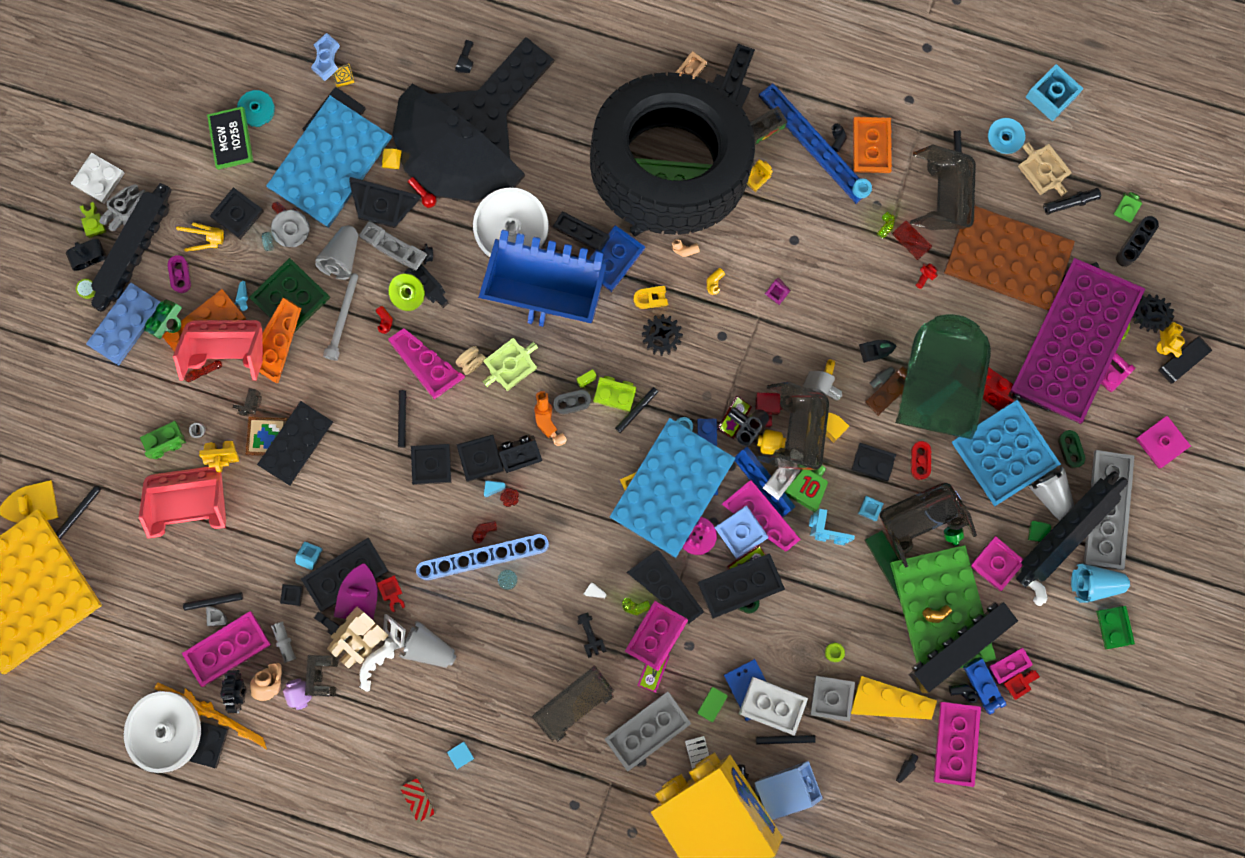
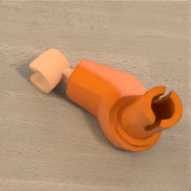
(543, 416)

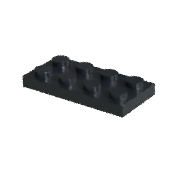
(295, 443)
(325, 581)
(741, 586)

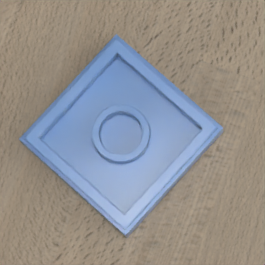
(741, 532)

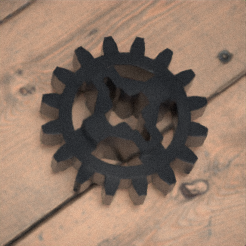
(1153, 313)
(655, 338)
(233, 691)

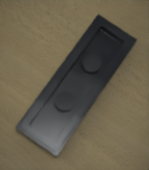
(581, 231)

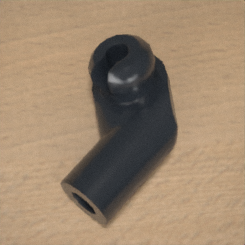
(839, 136)

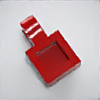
(1019, 684)

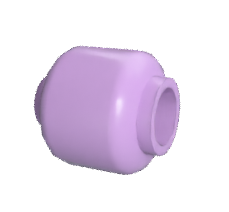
(295, 694)

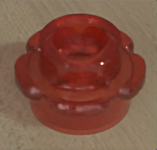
(509, 492)

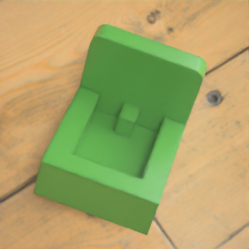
(1128, 206)

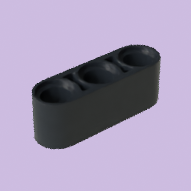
(1143, 235)
(1190, 356)

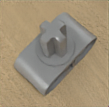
(822, 383)

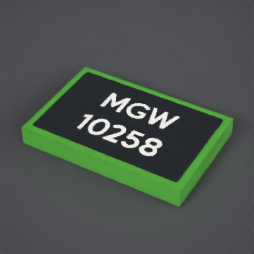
(230, 138)

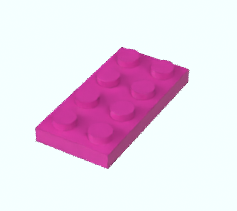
(226, 649)
(957, 744)

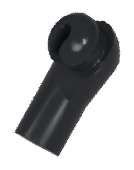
(966, 691)

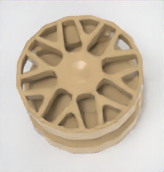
(470, 360)

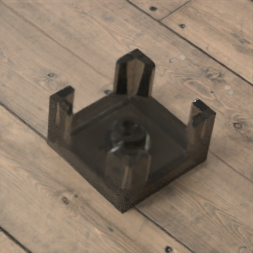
(315, 675)

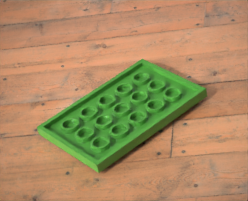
(932, 583)

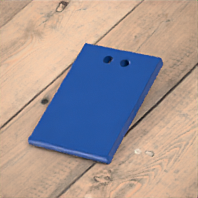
(740, 679)

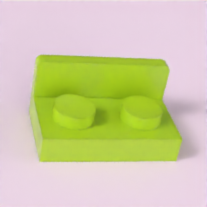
(615, 394)

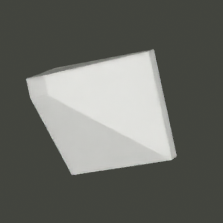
(594, 591)

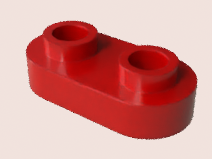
(922, 461)

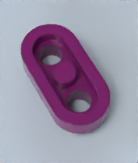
(179, 275)

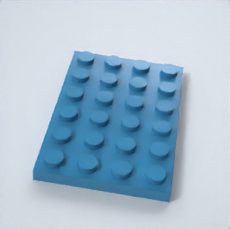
(325, 157)
(672, 487)

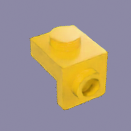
(759, 174)

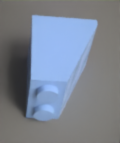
(788, 791)

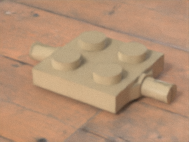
(1044, 169)

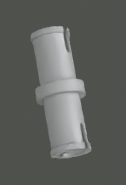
(283, 642)

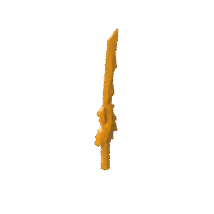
(207, 710)

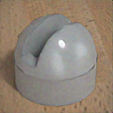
(193, 430)

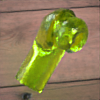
(888, 226)
(634, 608)

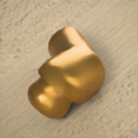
(936, 616)

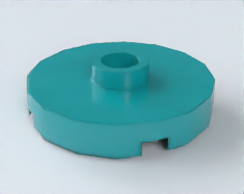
(265, 109)

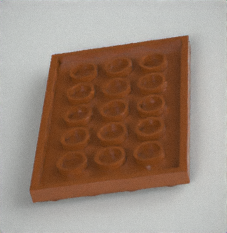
(1010, 258)

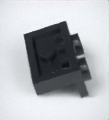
(519, 453)

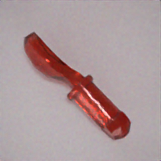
(195, 374)

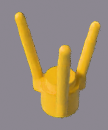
(213, 235)

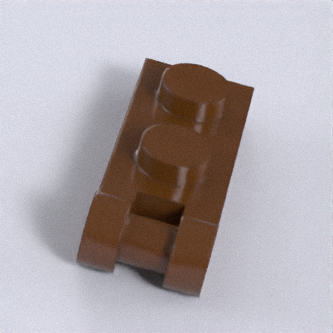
(887, 392)

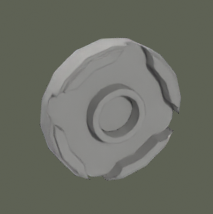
(290, 228)

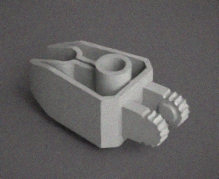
(121, 206)

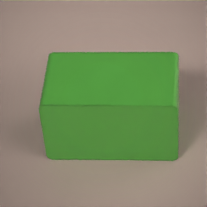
(712, 704)

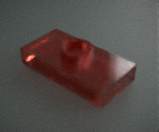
(912, 240)

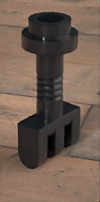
(584, 619)

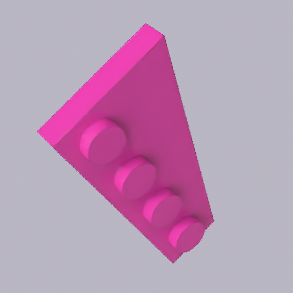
(429, 369)
(768, 517)

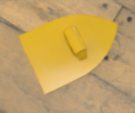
(29, 499)

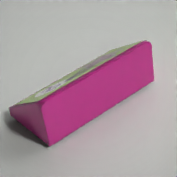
(651, 678)

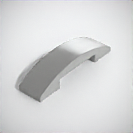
(392, 247)

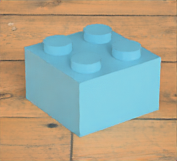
(1054, 92)

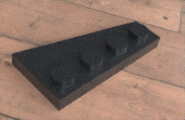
(661, 581)

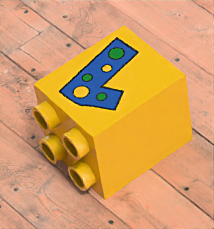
(715, 814)

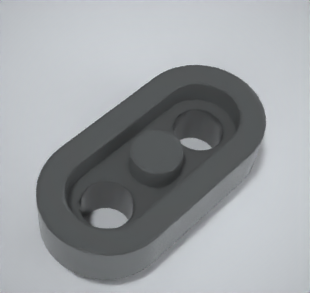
(571, 400)

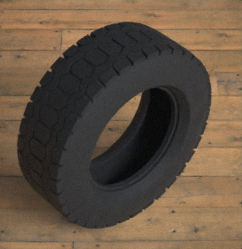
(683, 105)

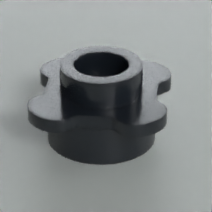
(429, 251)

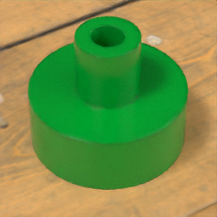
(953, 535)

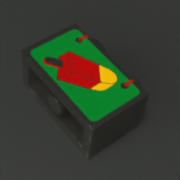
(768, 124)

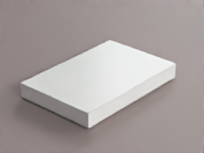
(773, 706)

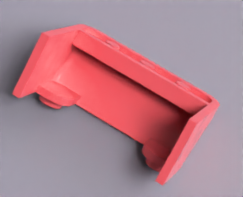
(219, 341)

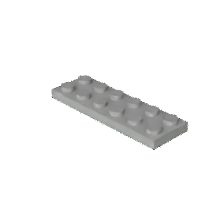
(1108, 540)

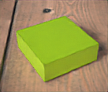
(586, 379)

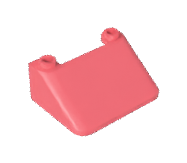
(182, 498)

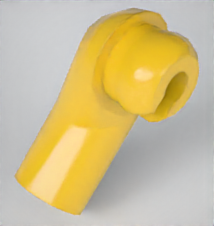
(712, 281)

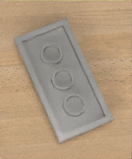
(647, 731)

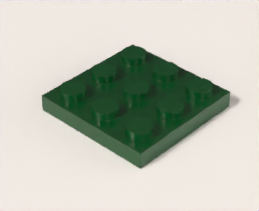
(295, 285)

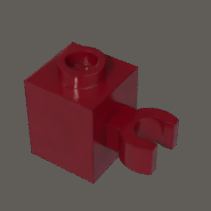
(770, 403)

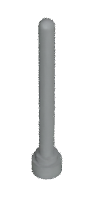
(331, 351)

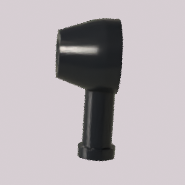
(464, 64)

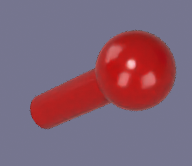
(428, 199)

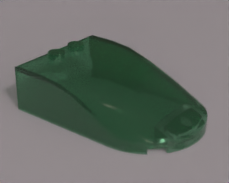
(945, 377)

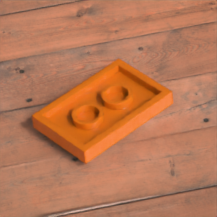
(872, 145)

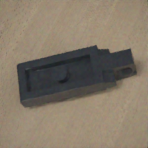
(432, 288)

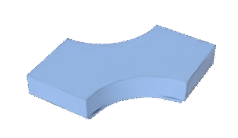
(324, 63)

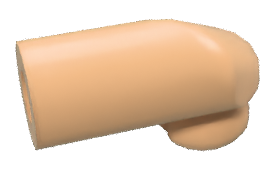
(684, 250)

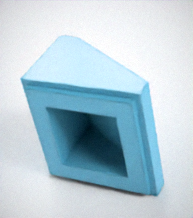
(493, 487)
(308, 555)

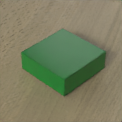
(1038, 531)

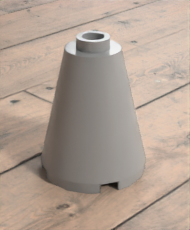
(339, 254)
(1054, 492)
(426, 647)

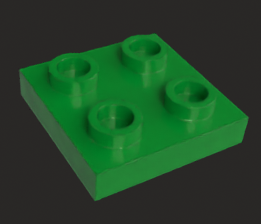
(157, 324)

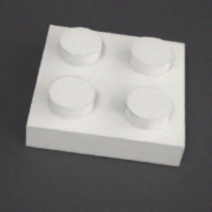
(97, 178)

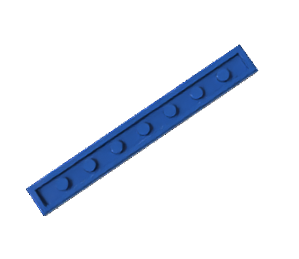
(812, 140)

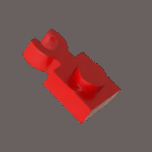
(390, 591)

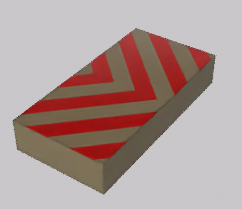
(417, 800)

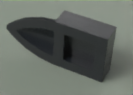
(876, 350)

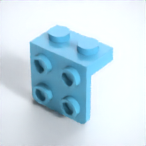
(817, 525)

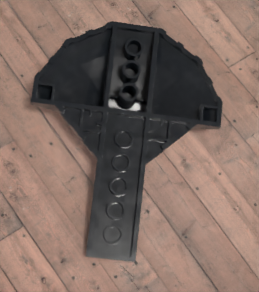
(461, 139)

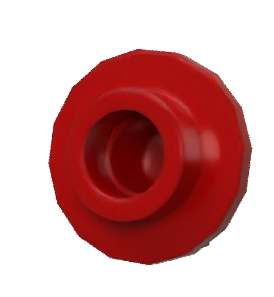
(928, 271)

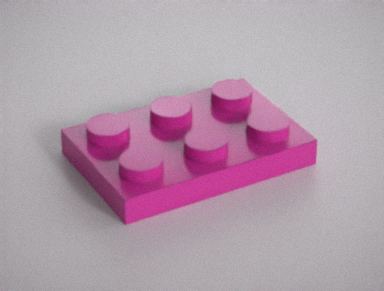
(656, 635)

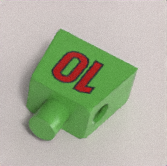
(808, 488)

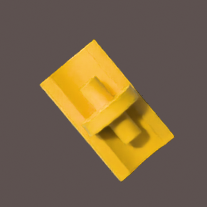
(1171, 340)
(219, 457)

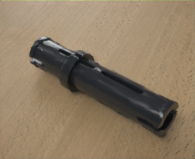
(1079, 198)

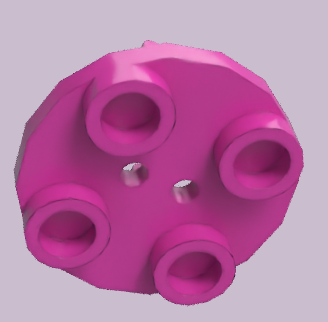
(699, 547)

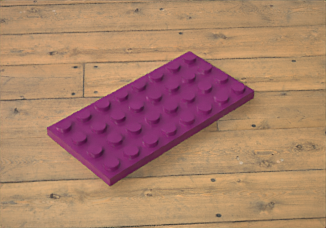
(1077, 340)

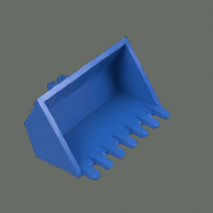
(543, 279)

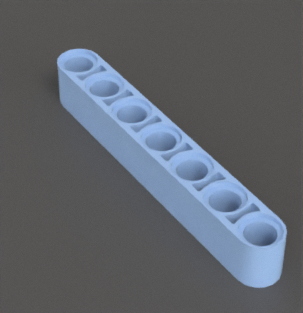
(472, 555)

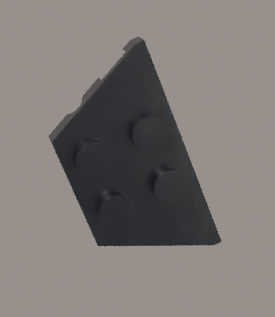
(381, 203)

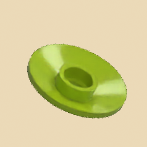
(400, 296)

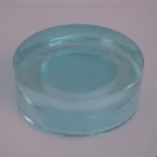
(267, 241)
(507, 579)

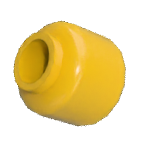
(770, 441)

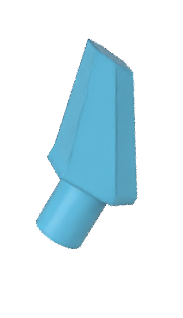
(241, 297)

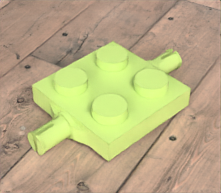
(510, 364)

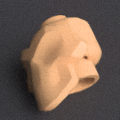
(266, 682)

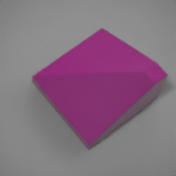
(777, 291)

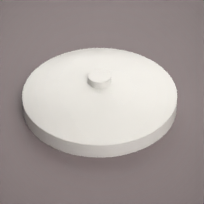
(512, 211)
(162, 732)

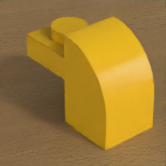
(835, 427)

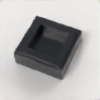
(291, 595)

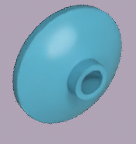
(1012, 130)

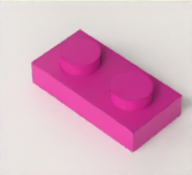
(1010, 665)

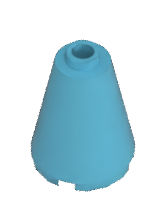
(1097, 583)

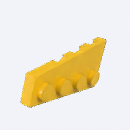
(886, 700)

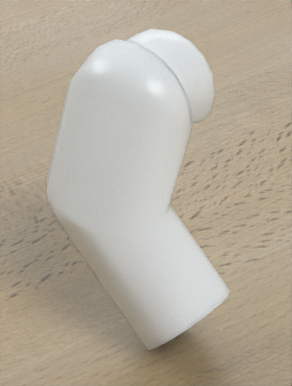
(1041, 595)

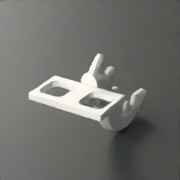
(385, 651)

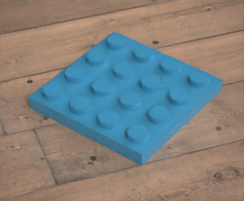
(1006, 453)

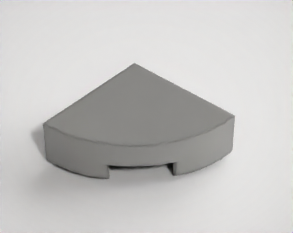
(215, 617)

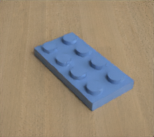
(123, 324)

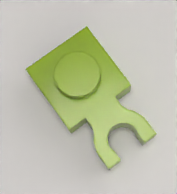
(91, 221)

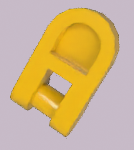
(644, 300)

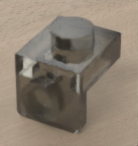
(252, 402)

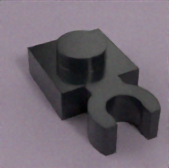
(330, 624)

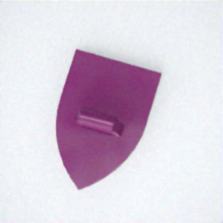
(359, 591)

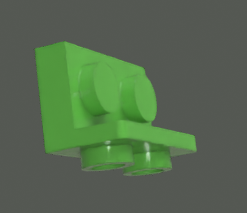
(162, 440)

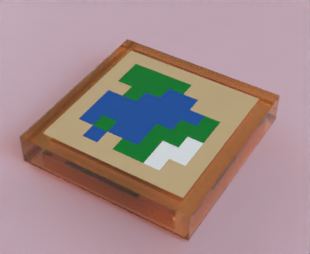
(261, 434)

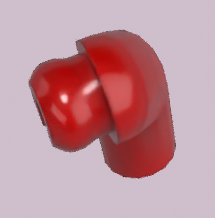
(386, 320)

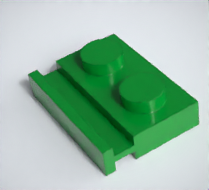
(1115, 627)

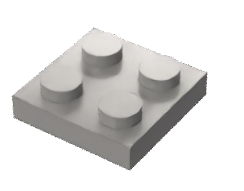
(832, 698)

